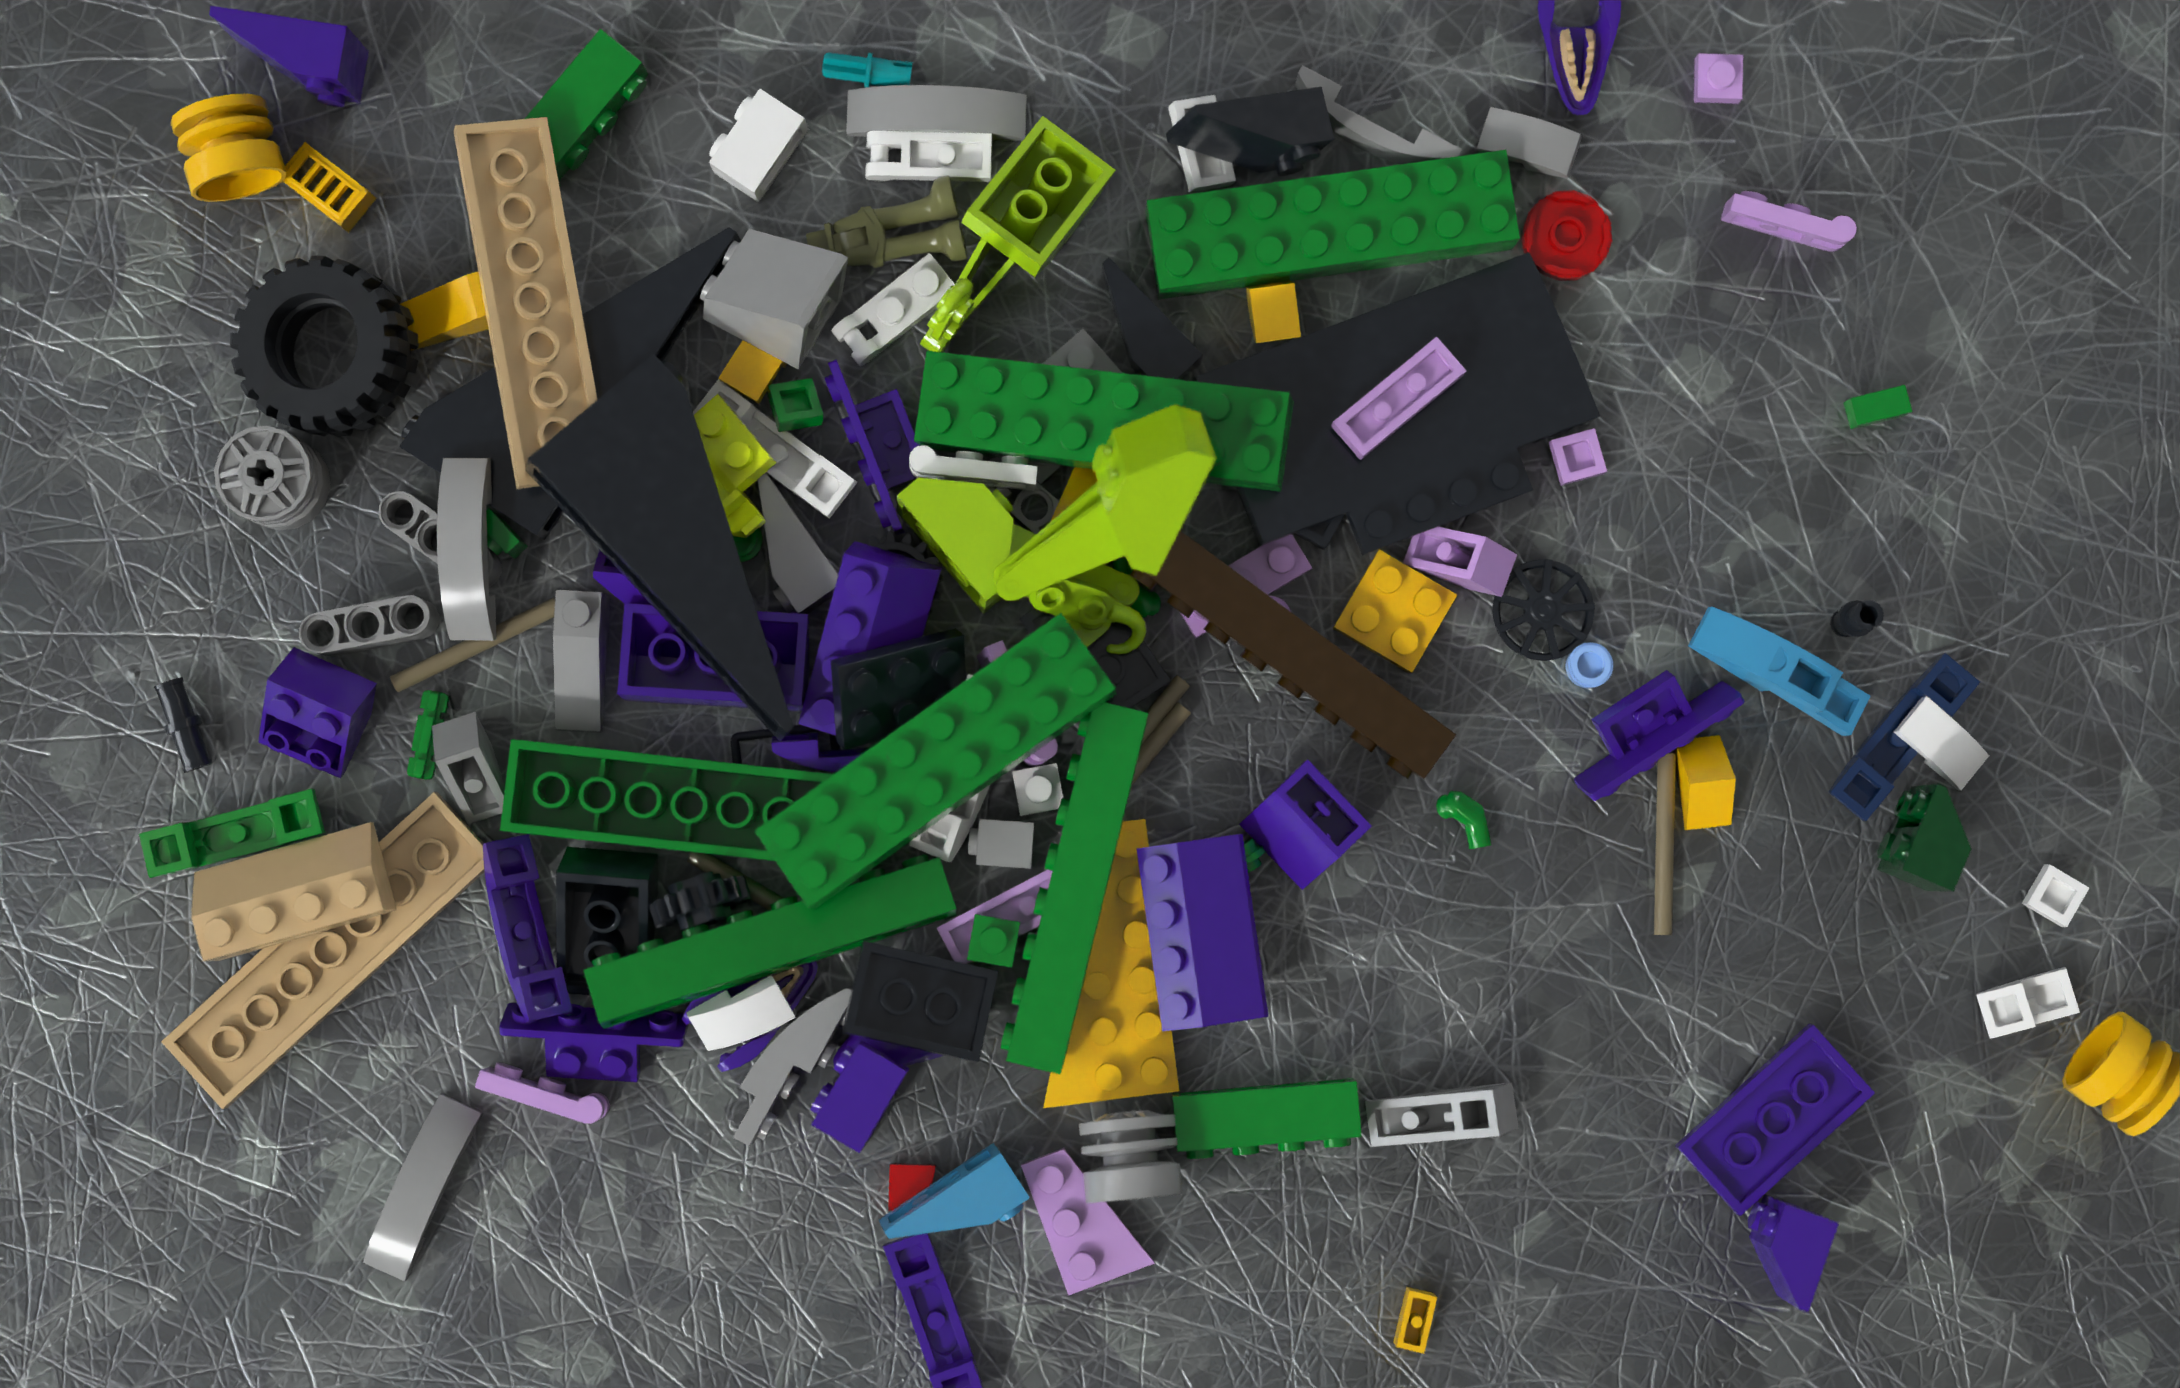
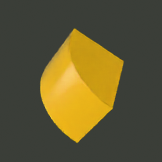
(1273, 311)

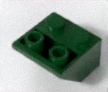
(1927, 841)

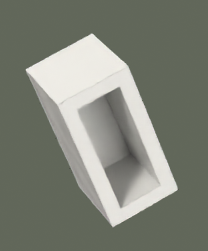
(757, 144)

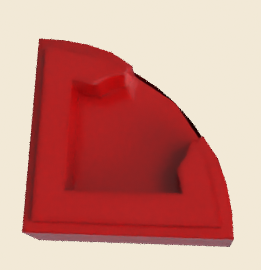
(907, 1181)

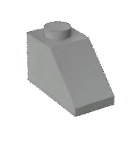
(469, 767)

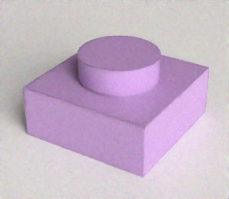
(1718, 78)
(1577, 457)

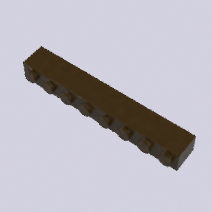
(1300, 656)

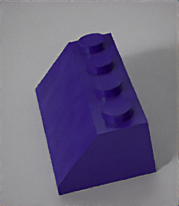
(874, 604)
(666, 669)
(1202, 932)

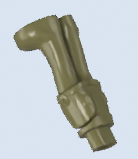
(864, 237)

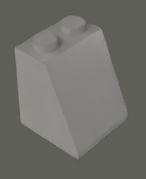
(775, 294)

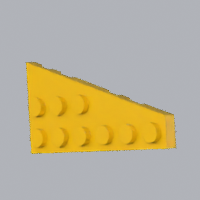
(1117, 1027)

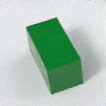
(1877, 407)

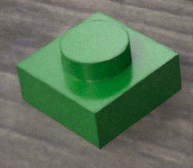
(795, 405)
(502, 537)
(993, 940)

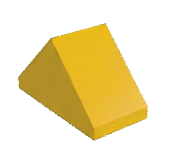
(1705, 783)

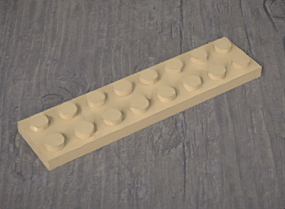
(526, 281)
(303, 980)

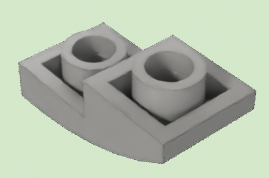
(1530, 141)

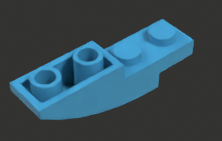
(1780, 667)

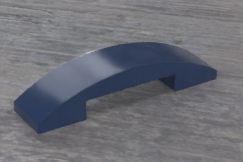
(1885, 755)

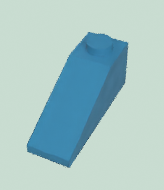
(965, 1197)

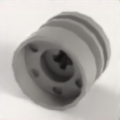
(279, 502)
(1130, 1157)

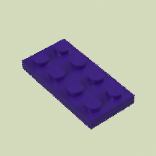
(1774, 1119)

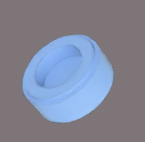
(1589, 665)

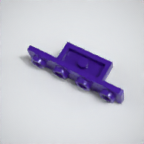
(884, 438)
(1649, 727)
(585, 1050)

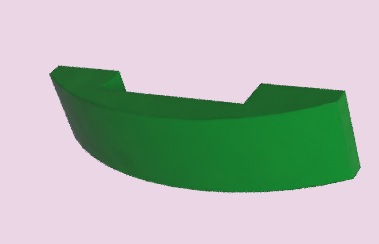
(232, 834)

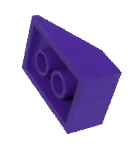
(311, 53)

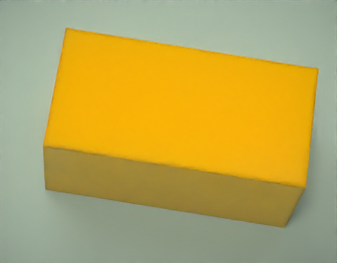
(1415, 1320)

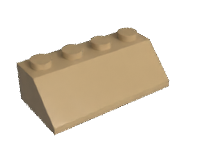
(290, 893)

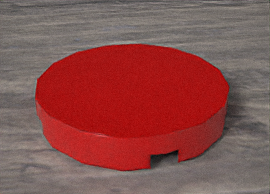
(1567, 235)

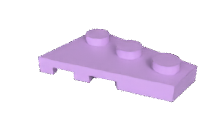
(1084, 1237)

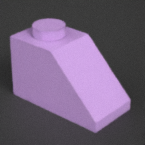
(1461, 559)

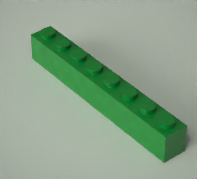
(1076, 887)
(768, 942)

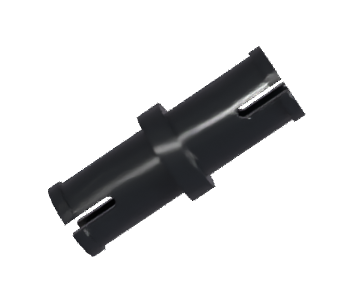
(1857, 618)
(183, 724)

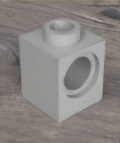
(1002, 843)

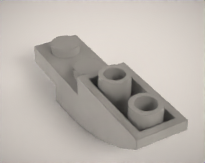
(800, 1044)

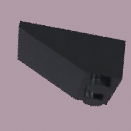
(1259, 131)
(602, 908)

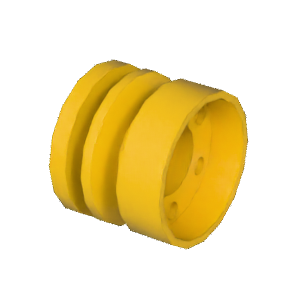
(228, 147)
(2125, 1074)

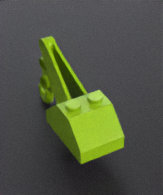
(1025, 215)
(1134, 510)
(975, 533)

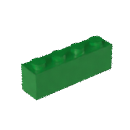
(588, 98)
(1266, 1116)

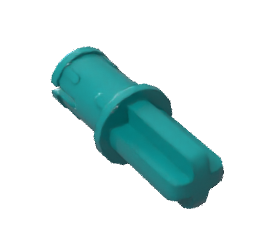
(868, 70)

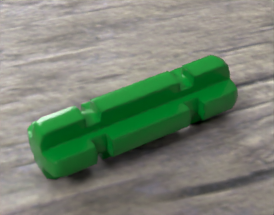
(433, 704)

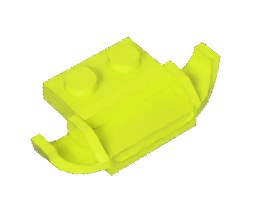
(735, 462)

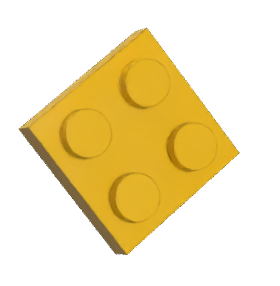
(1394, 611)

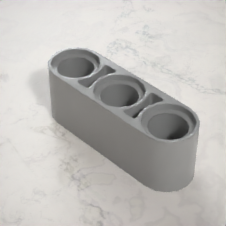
(422, 527)
(348, 620)

